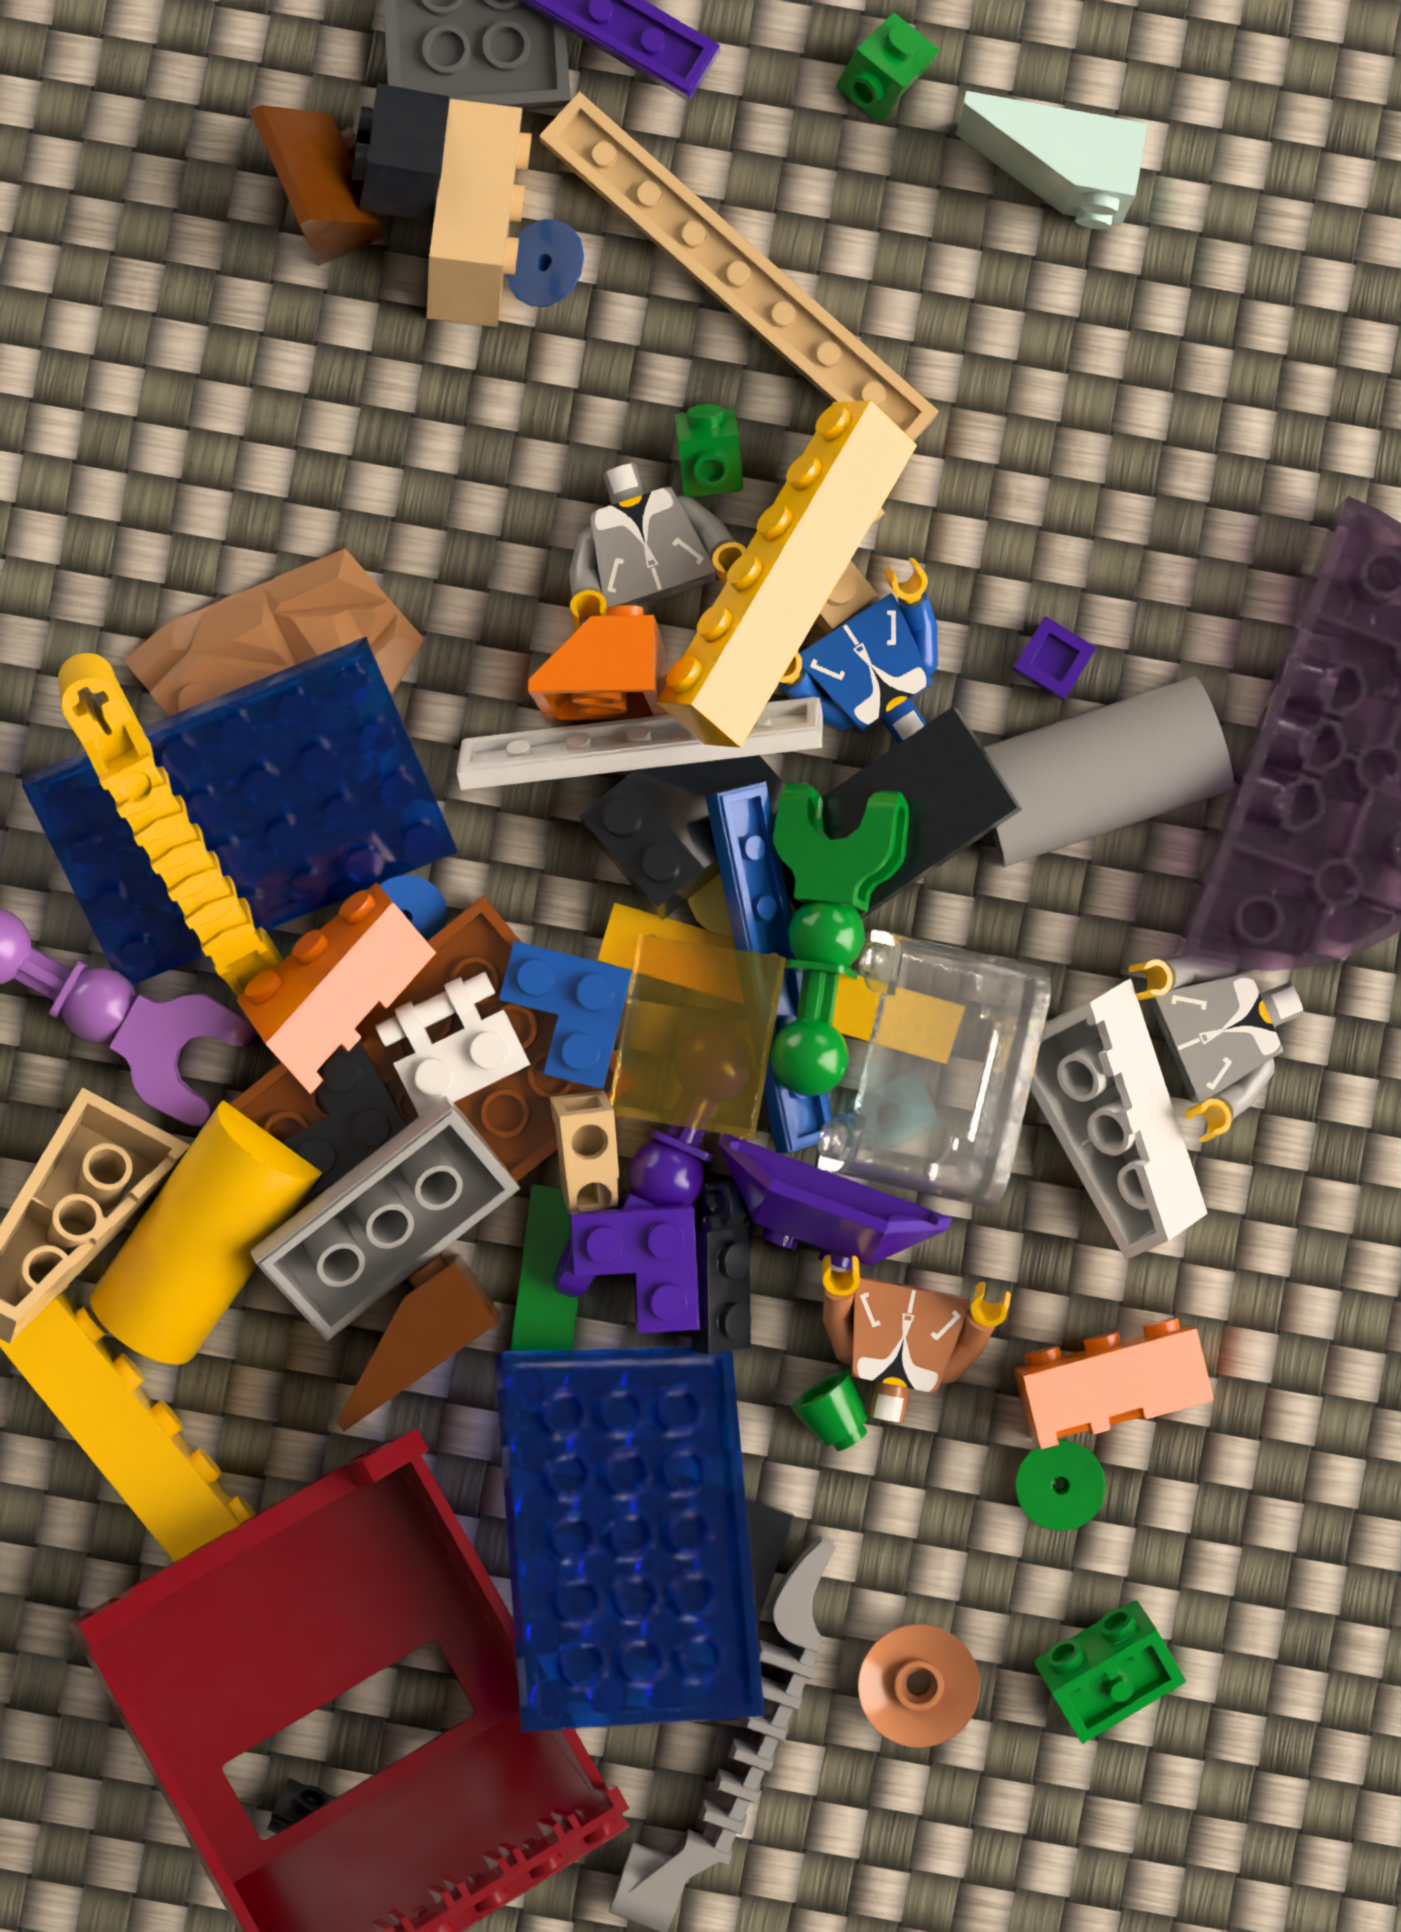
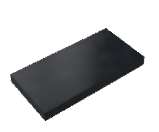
(950, 796)

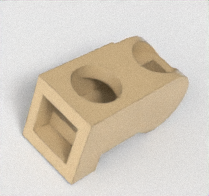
(586, 1150)

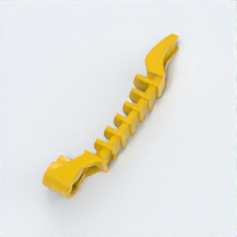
(161, 822)

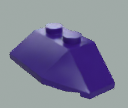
(824, 1208)

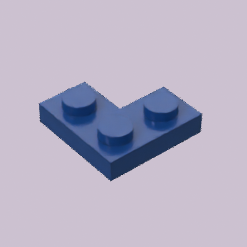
(583, 995)

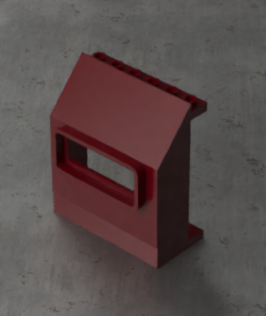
(291, 1619)

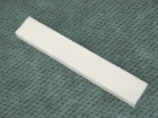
(628, 746)

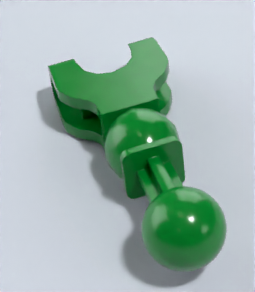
(826, 931)

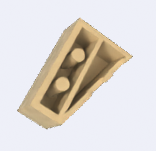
(475, 211)

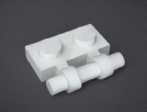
(462, 1061)

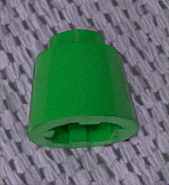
(833, 1411)

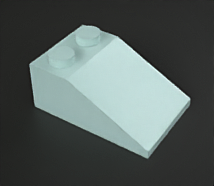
(1065, 156)

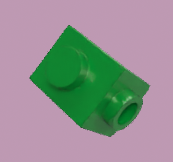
(886, 67)
(709, 450)

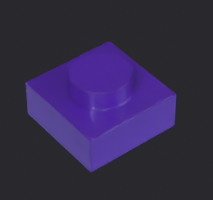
(1054, 658)

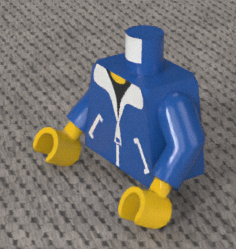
(873, 662)

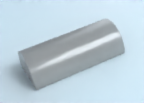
(1110, 769)
(385, 1218)

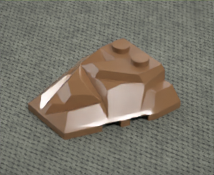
(274, 630)

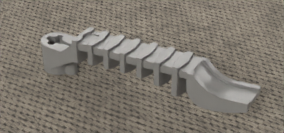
(654, 1880)

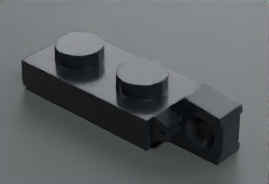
(723, 1271)

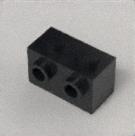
(403, 152)

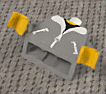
(645, 548)
(1218, 1033)

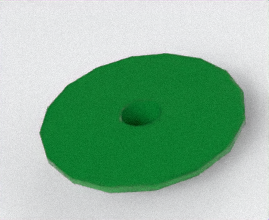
(1060, 1486)

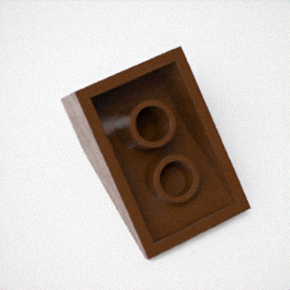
(316, 174)
(431, 1324)

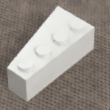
(1117, 1120)

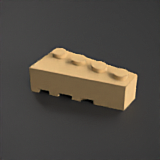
(77, 1201)

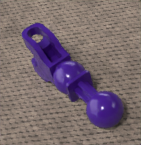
(659, 1175)

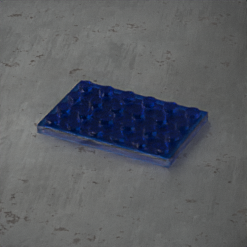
(295, 789)
(627, 1538)

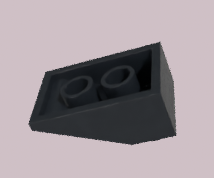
(661, 829)

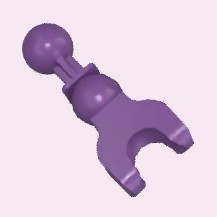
(104, 1008)

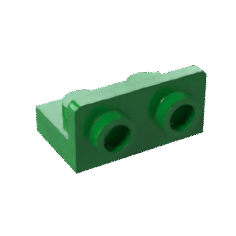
(1109, 1671)

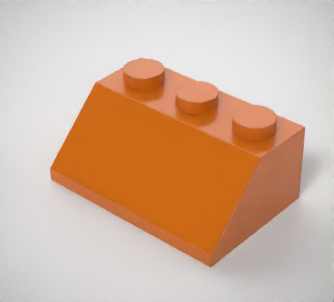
(604, 670)

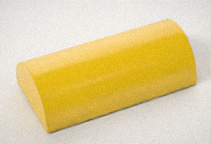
(197, 1238)

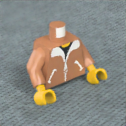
(903, 1334)

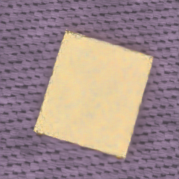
(697, 1036)

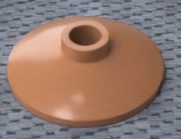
(925, 1716)

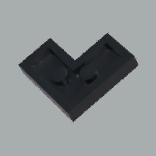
(359, 1118)

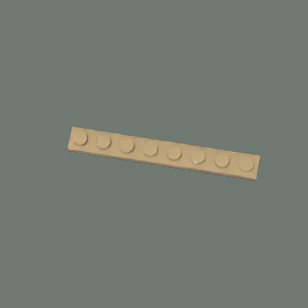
(729, 265)

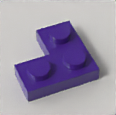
(652, 1245)

